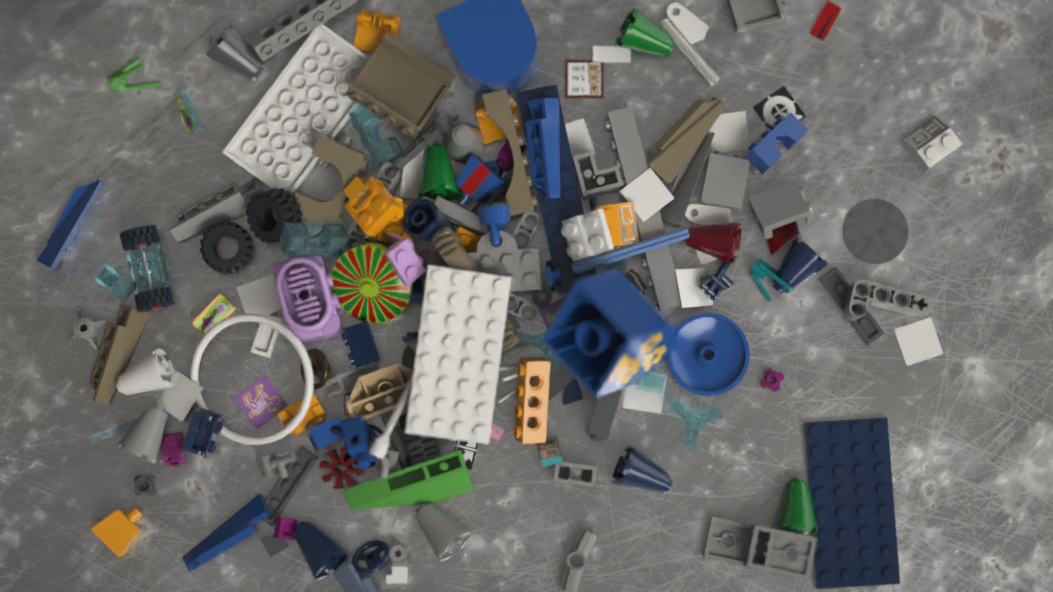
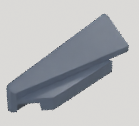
(352, 581)

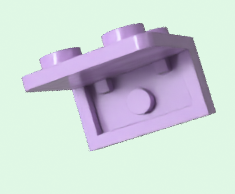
(404, 259)

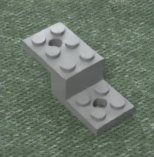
(760, 547)

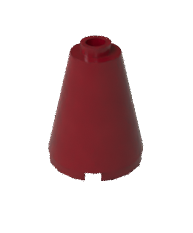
(716, 240)

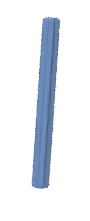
(630, 250)

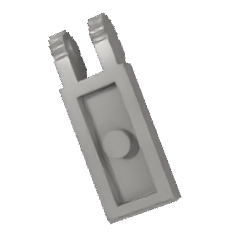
(348, 379)

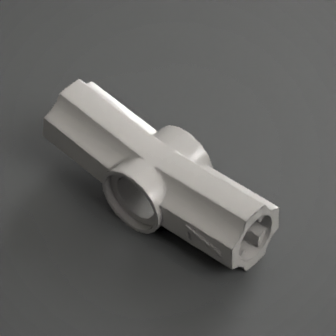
(572, 574)

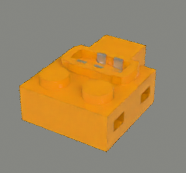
(370, 204)

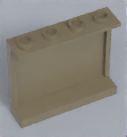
(400, 85)

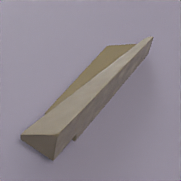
(684, 138)
(115, 351)

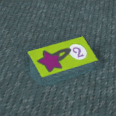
(188, 113)

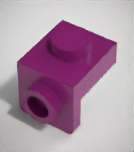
(505, 156)
(172, 449)

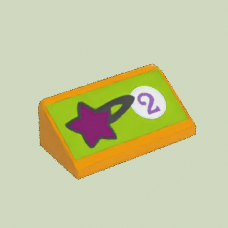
(216, 311)

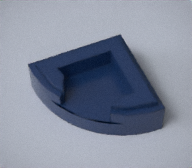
(572, 393)

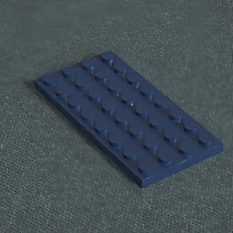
(852, 503)

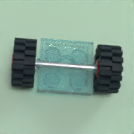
(147, 268)

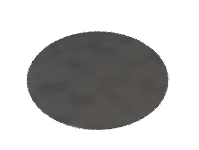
(875, 231)

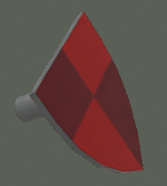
(783, 235)

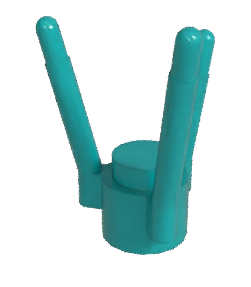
(762, 270)

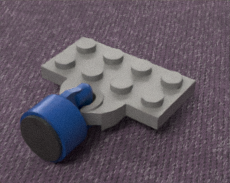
(500, 254)

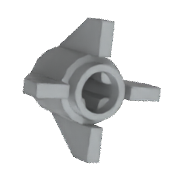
(90, 333)

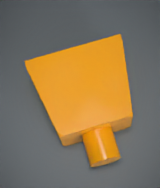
(119, 530)

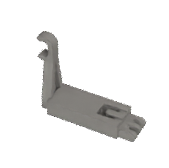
(461, 217)

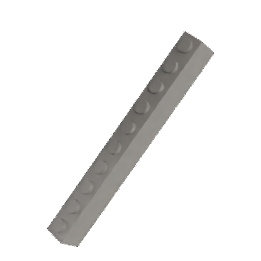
(633, 164)

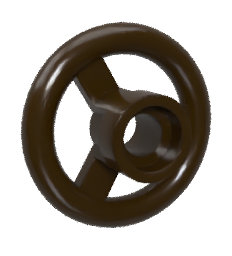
(320, 367)

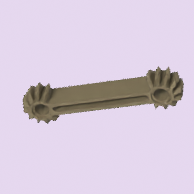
(456, 257)

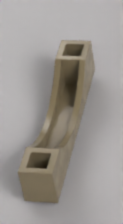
(498, 110)

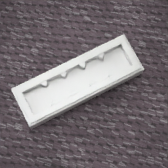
(411, 174)

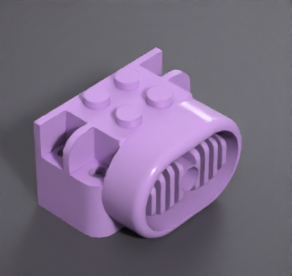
(319, 314)

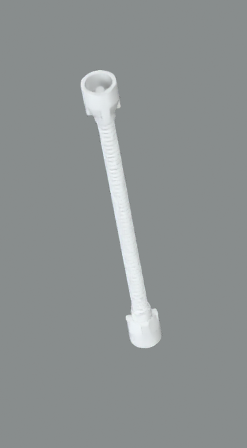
(380, 445)

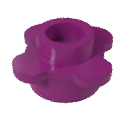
(771, 374)

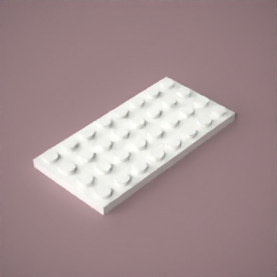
(298, 108)
(458, 354)

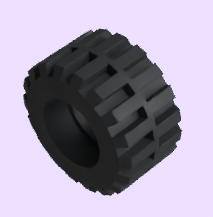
(261, 215)
(209, 243)
(420, 447)

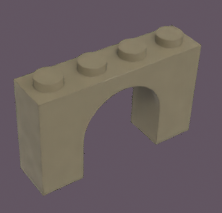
(349, 163)

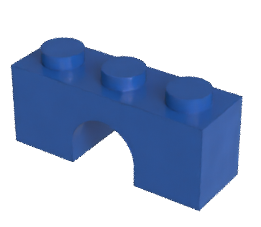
(764, 153)

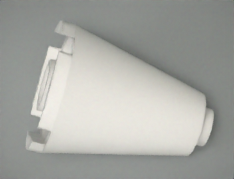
(148, 374)

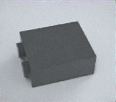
(603, 416)

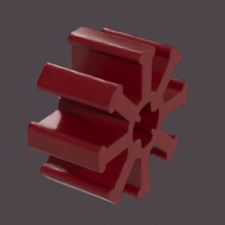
(345, 475)

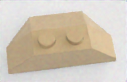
(378, 391)

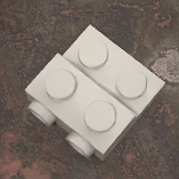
(587, 235)

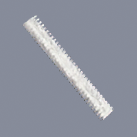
(690, 54)

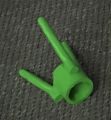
(118, 78)

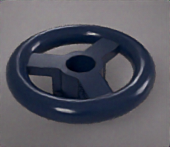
(373, 559)

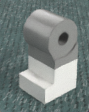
(399, 559)

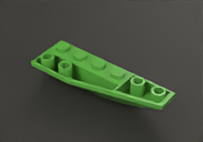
(415, 485)

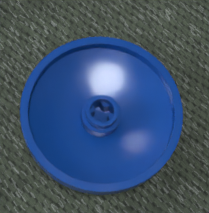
(708, 354)

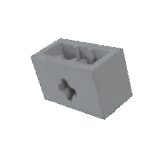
(575, 474)

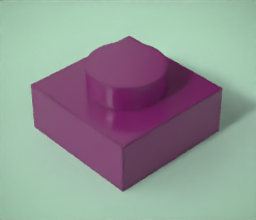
(284, 528)

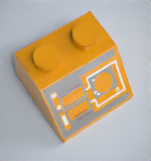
(621, 223)

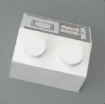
(931, 142)

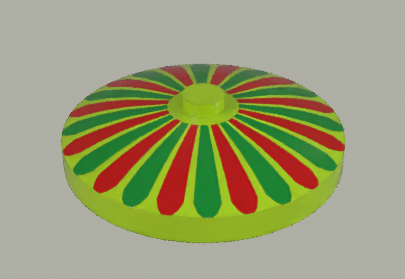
(369, 284)

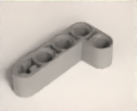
(888, 302)

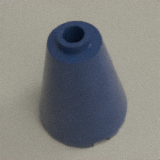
(424, 219)
(798, 266)
(640, 473)
(319, 549)

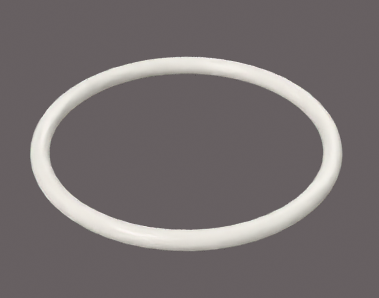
(309, 381)

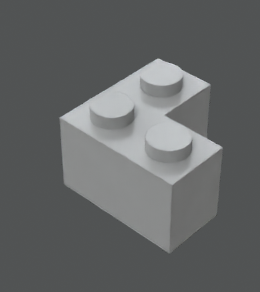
(593, 181)

